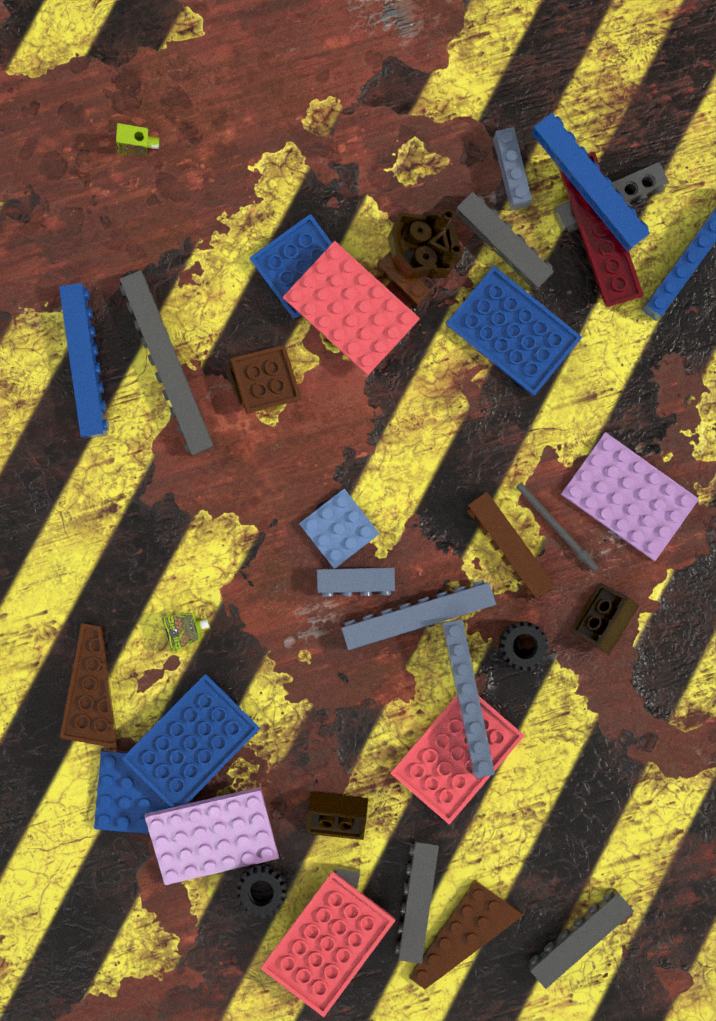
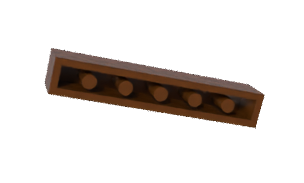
(510, 545)

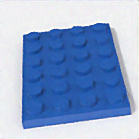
(513, 331)
(191, 743)

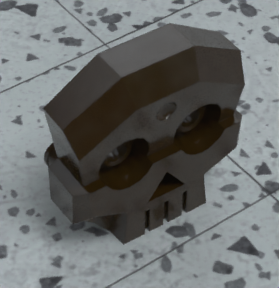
(436, 243)

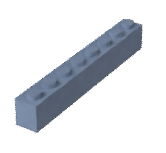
(417, 616)
(468, 698)

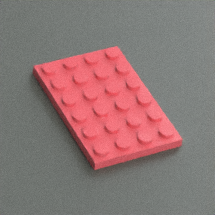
(351, 308)
(439, 761)
(328, 943)

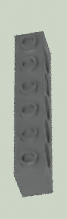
(653, 175)

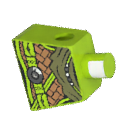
(134, 140)
(183, 630)

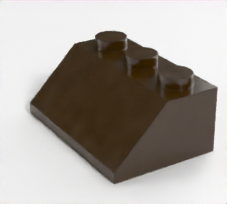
(605, 618)
(337, 815)

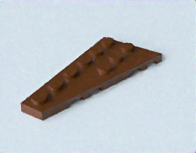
(89, 701)
(470, 926)

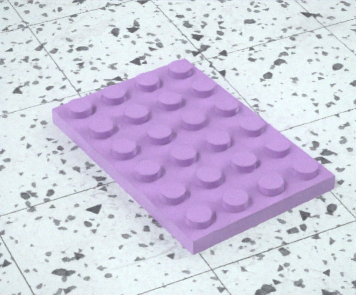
(629, 496)
(212, 835)

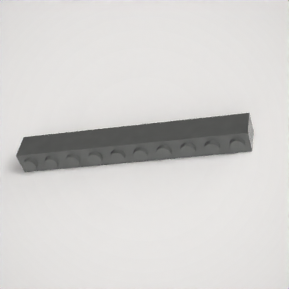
(167, 363)

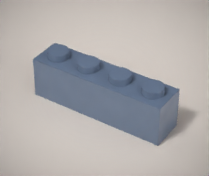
(512, 168)
(356, 580)

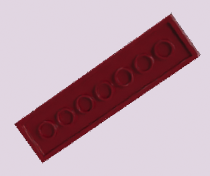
(607, 256)

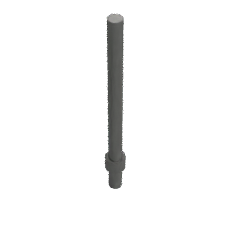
(582, 554)

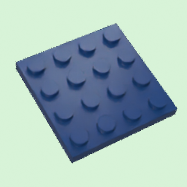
(290, 256)
(123, 797)

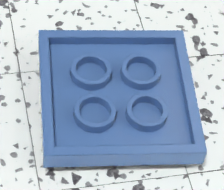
(339, 528)

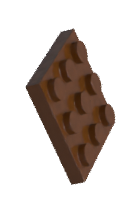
(265, 379)

